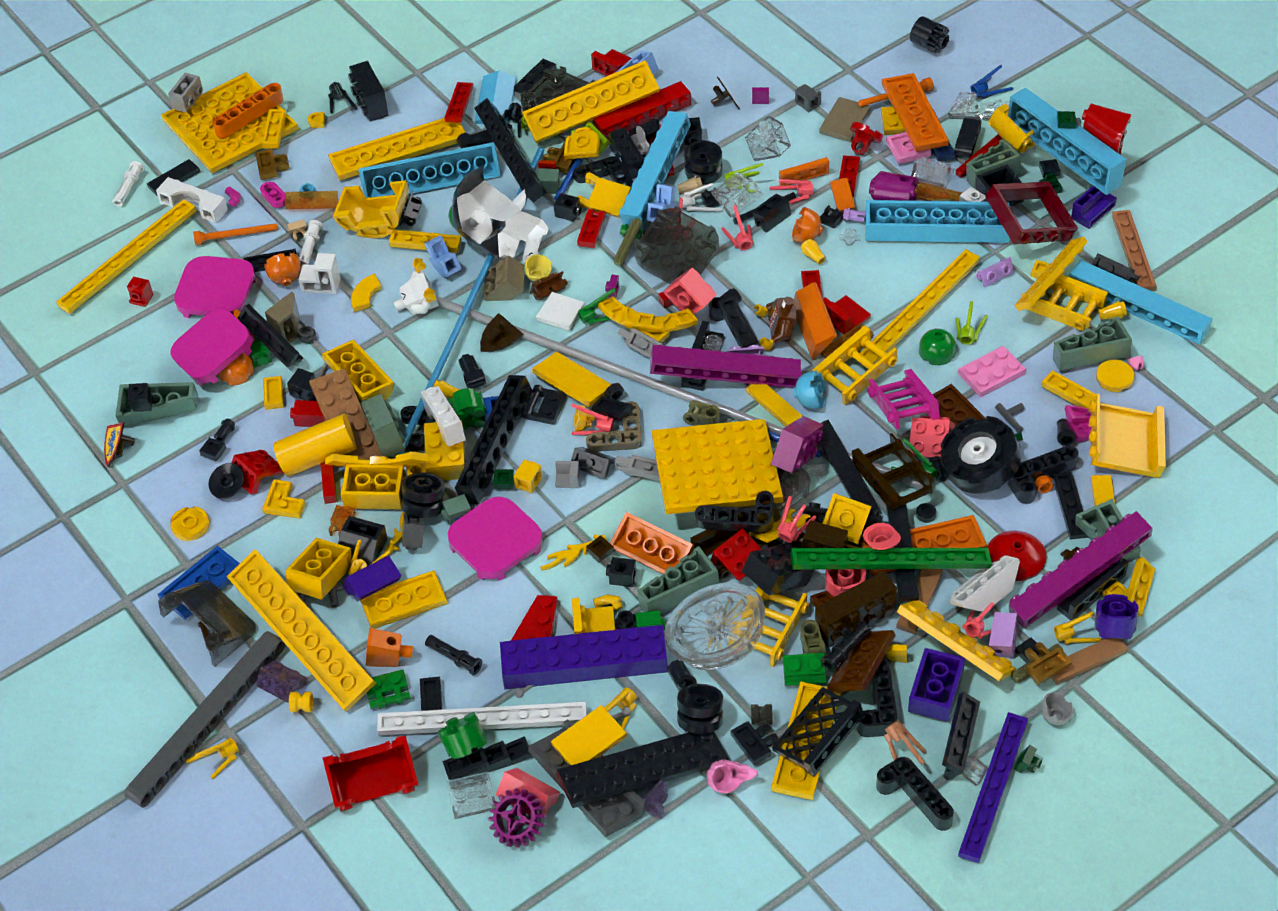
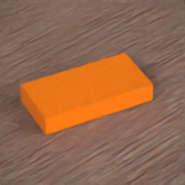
(842, 194)

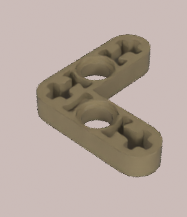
(627, 434)

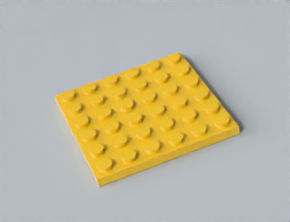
(197, 127)
(715, 465)

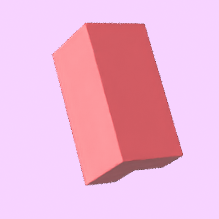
(521, 780)

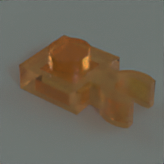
(339, 518)

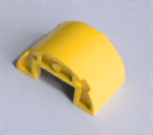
(1010, 130)
(374, 215)

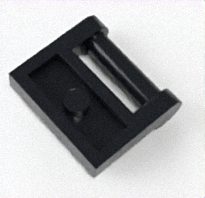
(549, 407)

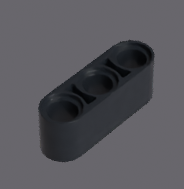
(967, 137)

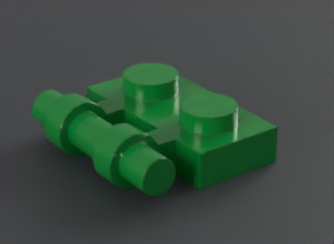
(388, 684)

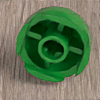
(937, 347)

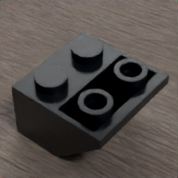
(370, 533)

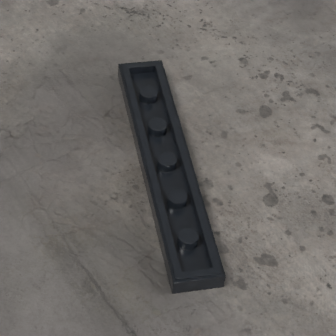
(845, 467)
(905, 578)

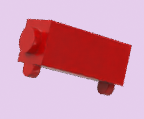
(306, 413)

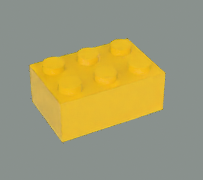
(443, 460)
(372, 486)
(318, 568)

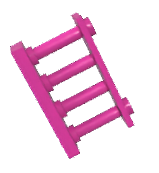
(913, 387)

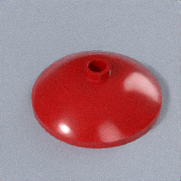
(1030, 552)

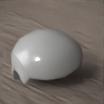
(1056, 708)

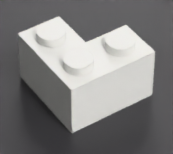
(322, 276)

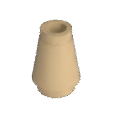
(689, 185)

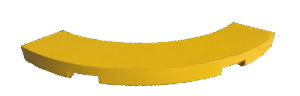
(646, 322)
(406, 459)

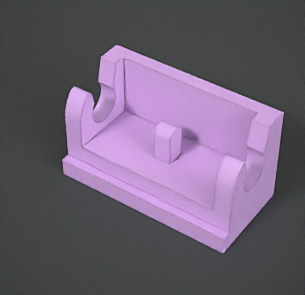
(1004, 634)

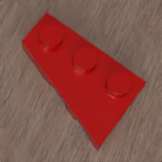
(539, 619)

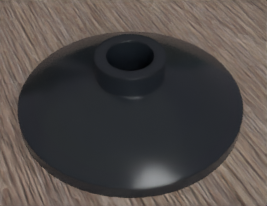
(222, 476)

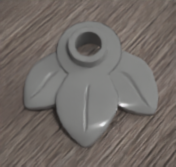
(640, 141)

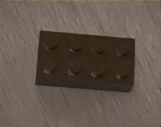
(862, 603)

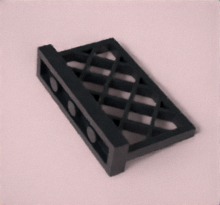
(831, 736)

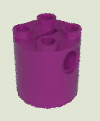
(893, 187)

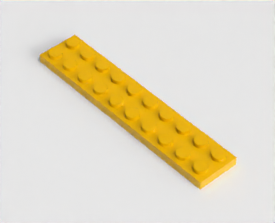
(301, 630)

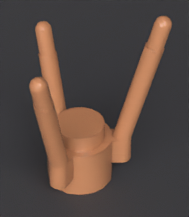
(897, 732)

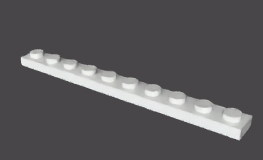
(489, 717)

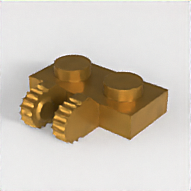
(557, 155)
(269, 163)
(1048, 665)

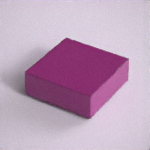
(760, 95)

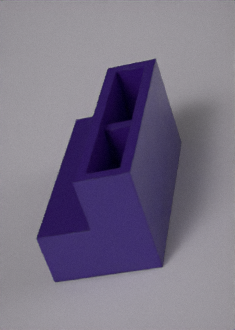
(1092, 207)
(372, 578)

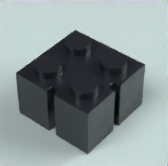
(1001, 175)

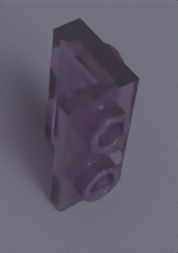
(279, 680)

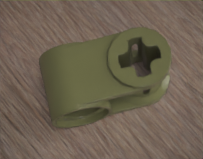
(702, 414)
(811, 642)

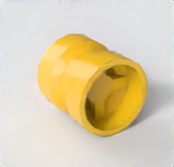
(301, 702)

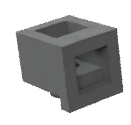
(807, 98)

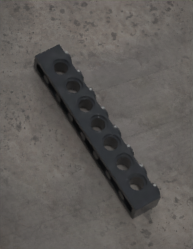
(510, 150)
(494, 439)

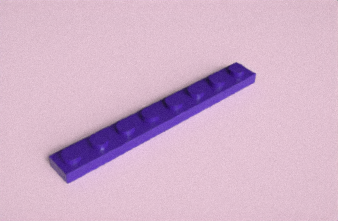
(993, 788)

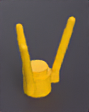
(359, 564)
(1066, 630)
(622, 700)
(225, 749)

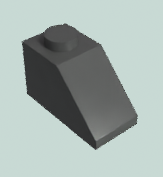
(412, 532)

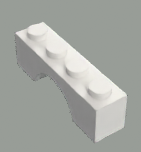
(210, 205)
(446, 418)

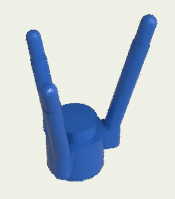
(981, 86)

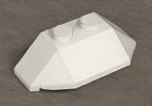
(987, 585)

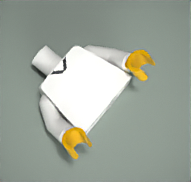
(417, 292)

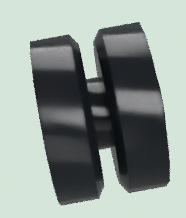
(703, 161)
(422, 495)
(700, 708)

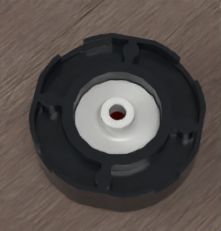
(980, 454)

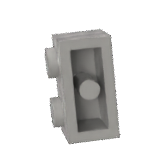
(185, 92)

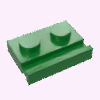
(803, 668)

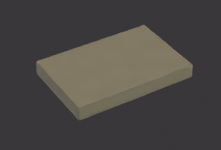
(841, 118)

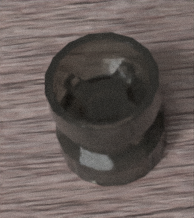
(761, 714)

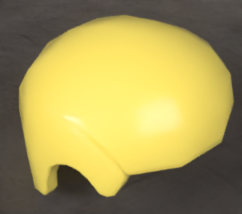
(537, 267)

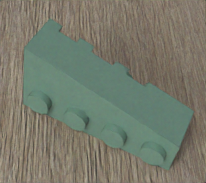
(1093, 346)
(168, 400)
(383, 425)
(678, 583)

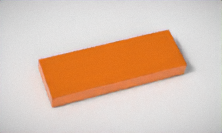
(805, 171)

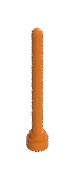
(926, 84)
(200, 237)

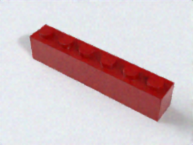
(637, 113)

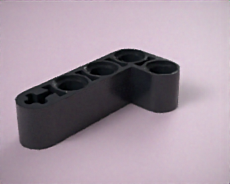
(1050, 463)
(736, 513)
(881, 695)
(937, 812)

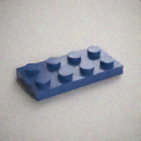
(211, 567)

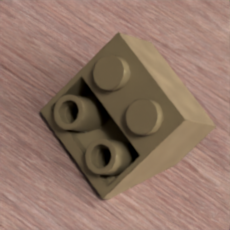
(504, 280)
(285, 317)

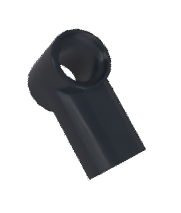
(466, 140)
(714, 312)
(472, 374)
(680, 674)

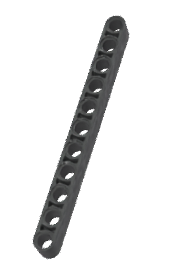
(203, 720)

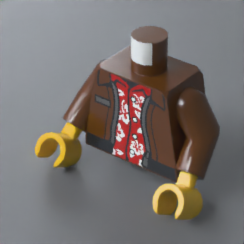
(781, 320)

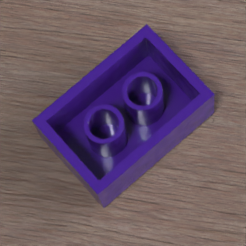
(936, 684)

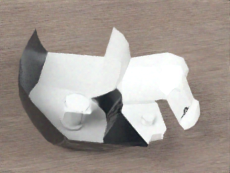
(482, 211)

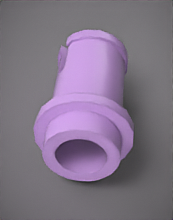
(853, 215)

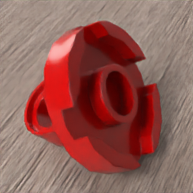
(864, 135)

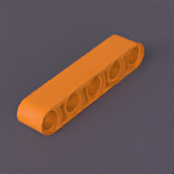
(248, 110)

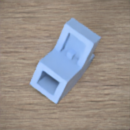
(664, 199)
(441, 259)

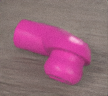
(235, 196)

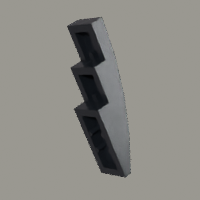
(488, 759)

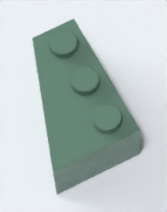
(996, 157)
(1098, 519)

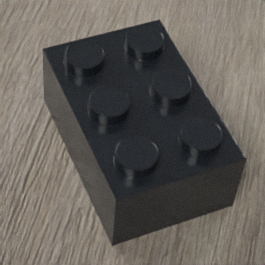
(368, 91)
(773, 569)

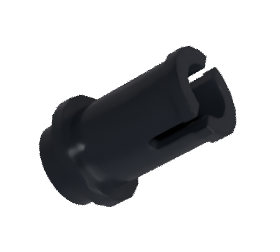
(226, 427)
(940, 471)

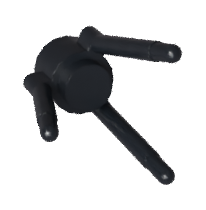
(337, 92)
(514, 113)

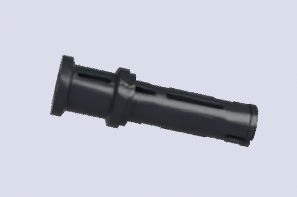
(840, 652)
(459, 657)

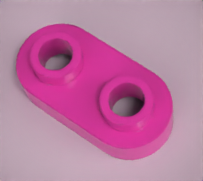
(273, 194)

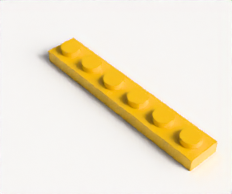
(1048, 277)

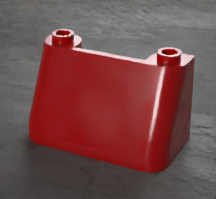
(1106, 125)
(370, 773)

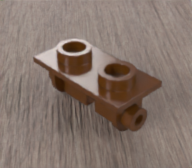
(553, 281)

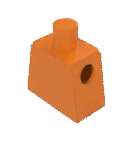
(385, 649)

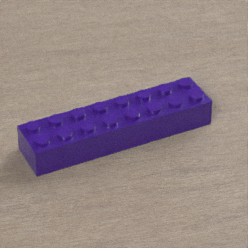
(583, 657)

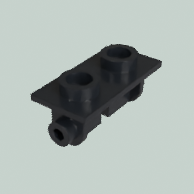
(408, 215)

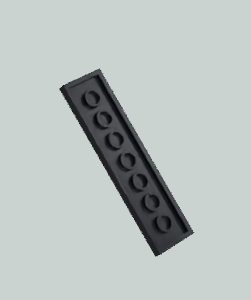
(639, 767)

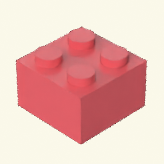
(690, 291)

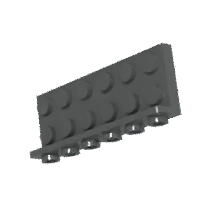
(607, 814)

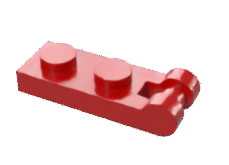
(591, 228)

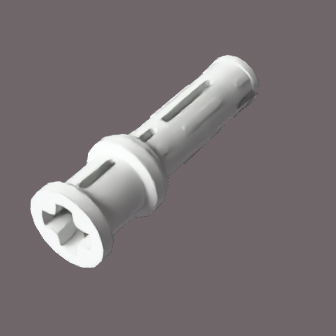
(130, 178)
(311, 238)

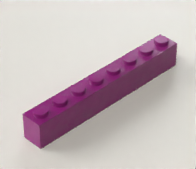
(724, 366)
(1080, 569)

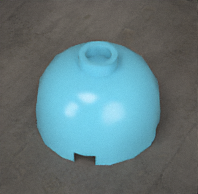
(810, 390)

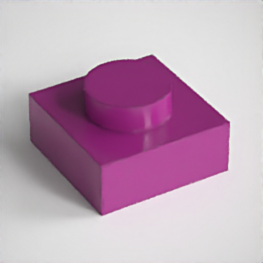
(613, 283)

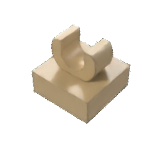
(296, 227)

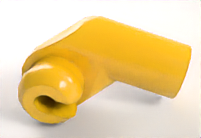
(608, 599)

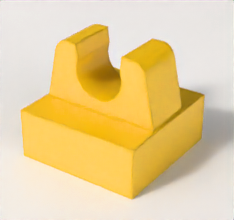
(582, 420)

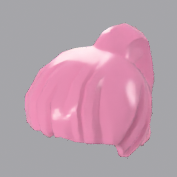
(727, 775)

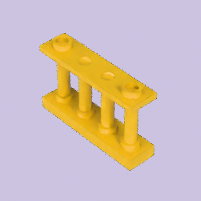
(1077, 291)
(850, 350)
(800, 607)

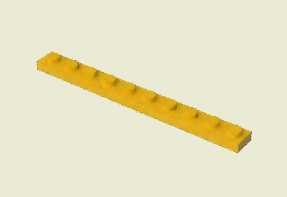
(126, 256)
(922, 304)

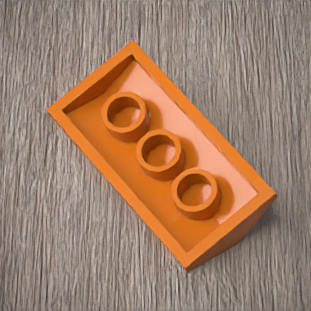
(813, 319)
(649, 544)

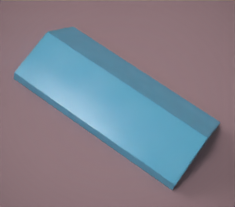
(499, 90)

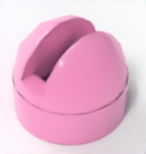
(1136, 363)

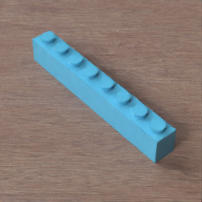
(655, 167)
(1145, 303)

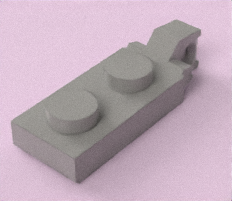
(638, 341)
(638, 466)

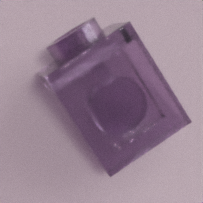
(655, 799)

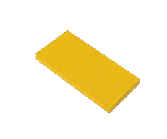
(571, 378)
(403, 600)

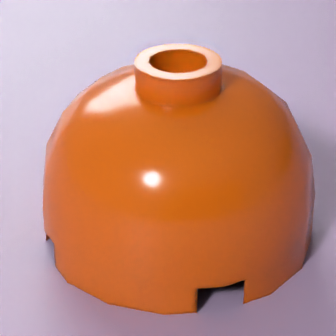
(807, 226)
(283, 268)
(238, 370)

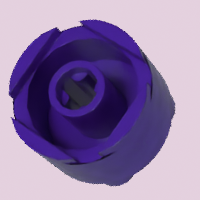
(1116, 617)

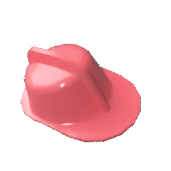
(881, 536)

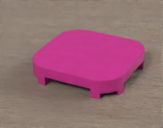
(214, 284)
(211, 346)
(494, 537)

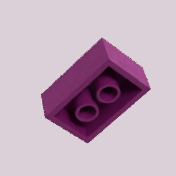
(797, 444)

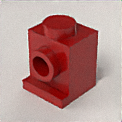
(139, 291)

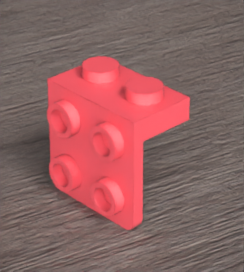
(928, 434)

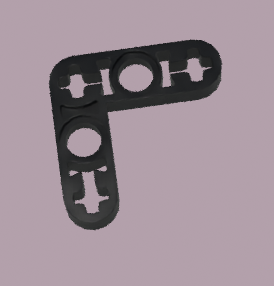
(613, 167)

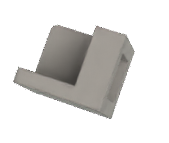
(567, 474)

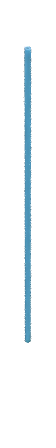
(458, 326)

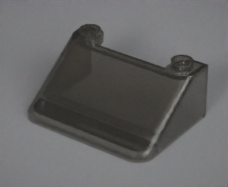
(217, 612)

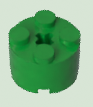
(469, 407)
(462, 735)

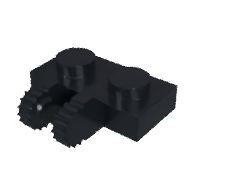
(751, 742)

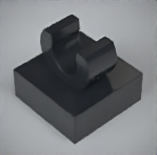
(709, 200)
(831, 217)

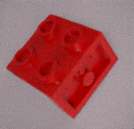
(608, 63)
(846, 313)
(255, 467)
(735, 553)

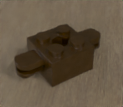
(822, 536)

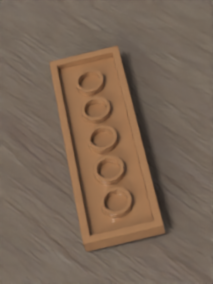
(336, 397)

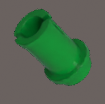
(624, 228)

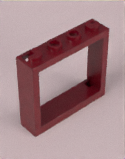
(1045, 192)

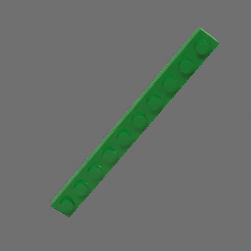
(890, 558)

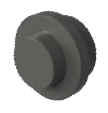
(306, 333)

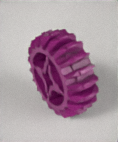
(514, 825)

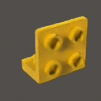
(591, 618)

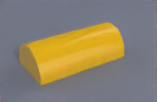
(362, 371)
(314, 444)

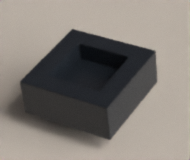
(1048, 167)
(212, 449)
(1020, 649)

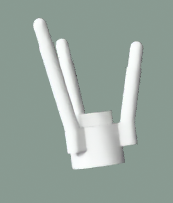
(689, 200)

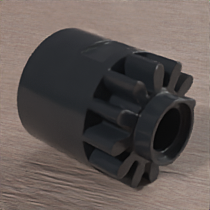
(929, 34)

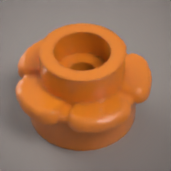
(1044, 484)

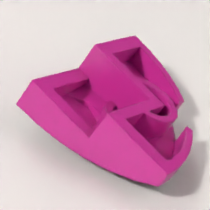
(1079, 421)

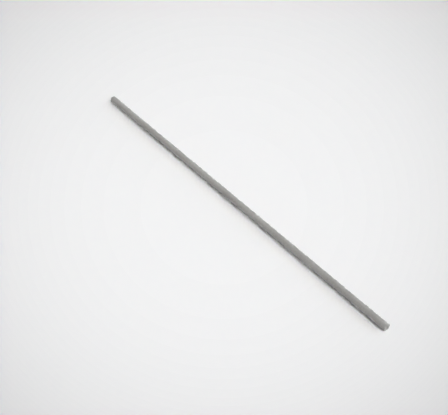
(640, 378)

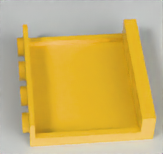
(1127, 439)

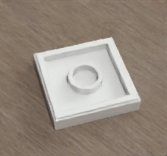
(560, 311)

